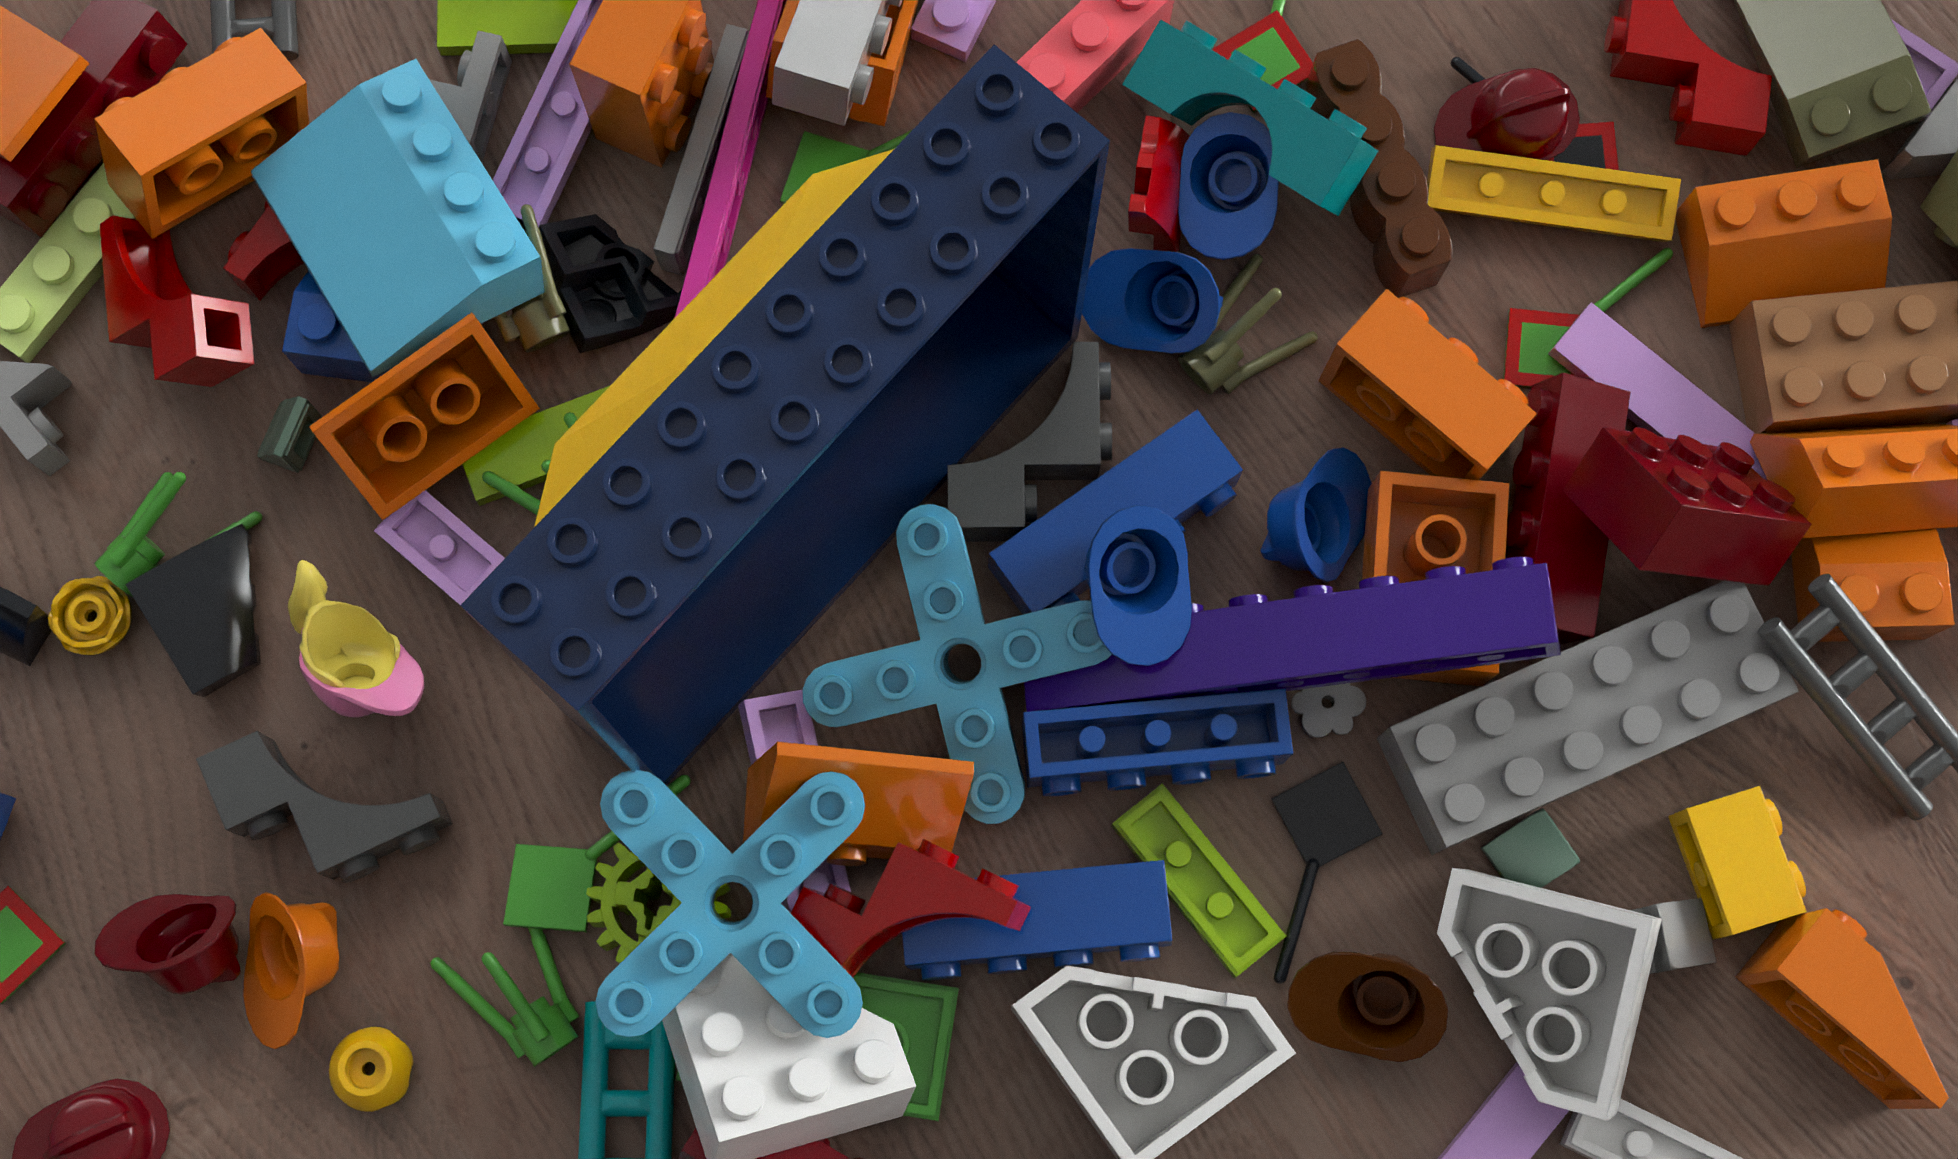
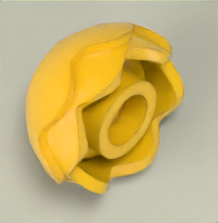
(71, 610)
(392, 1069)

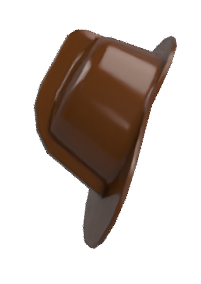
(1368, 1005)

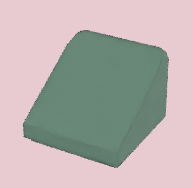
(289, 435)
(1531, 851)

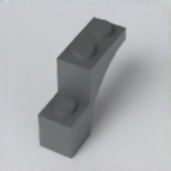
(1069, 445)
(260, 790)

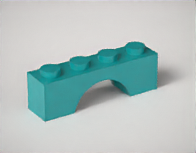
(1309, 153)

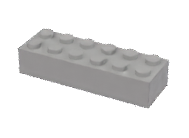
(1584, 714)

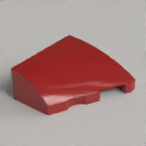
(1157, 184)

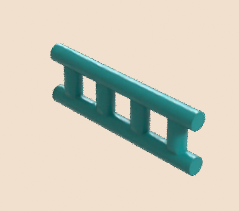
(600, 1103)

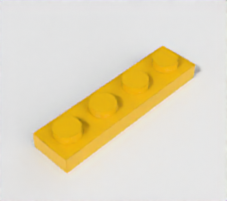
(1552, 193)

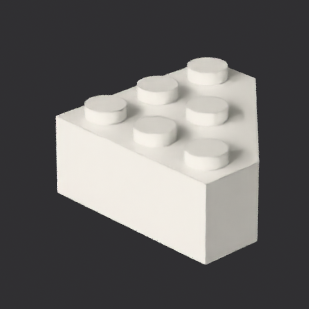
(1555, 982)
(1148, 1052)
(767, 1081)

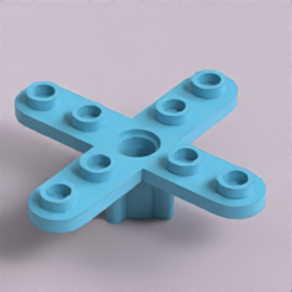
(919, 671)
(695, 937)

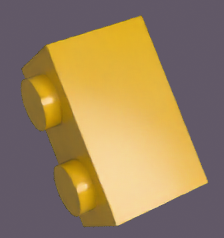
(1739, 862)

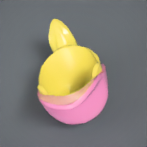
(350, 654)

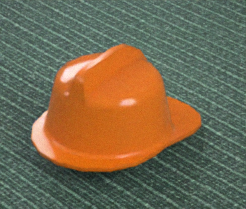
(287, 960)

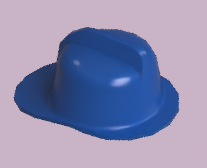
(1226, 186)
(1151, 300)
(1320, 518)
(1139, 585)

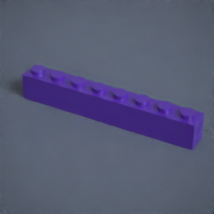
(1333, 638)

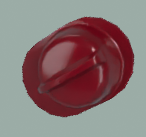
(1512, 115)
(174, 941)
(98, 1123)

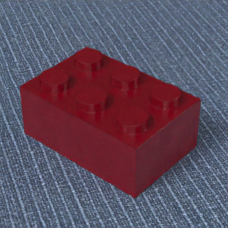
(1686, 506)

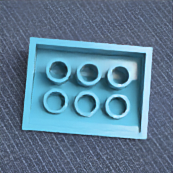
(398, 218)

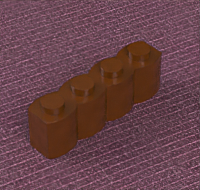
(1392, 196)

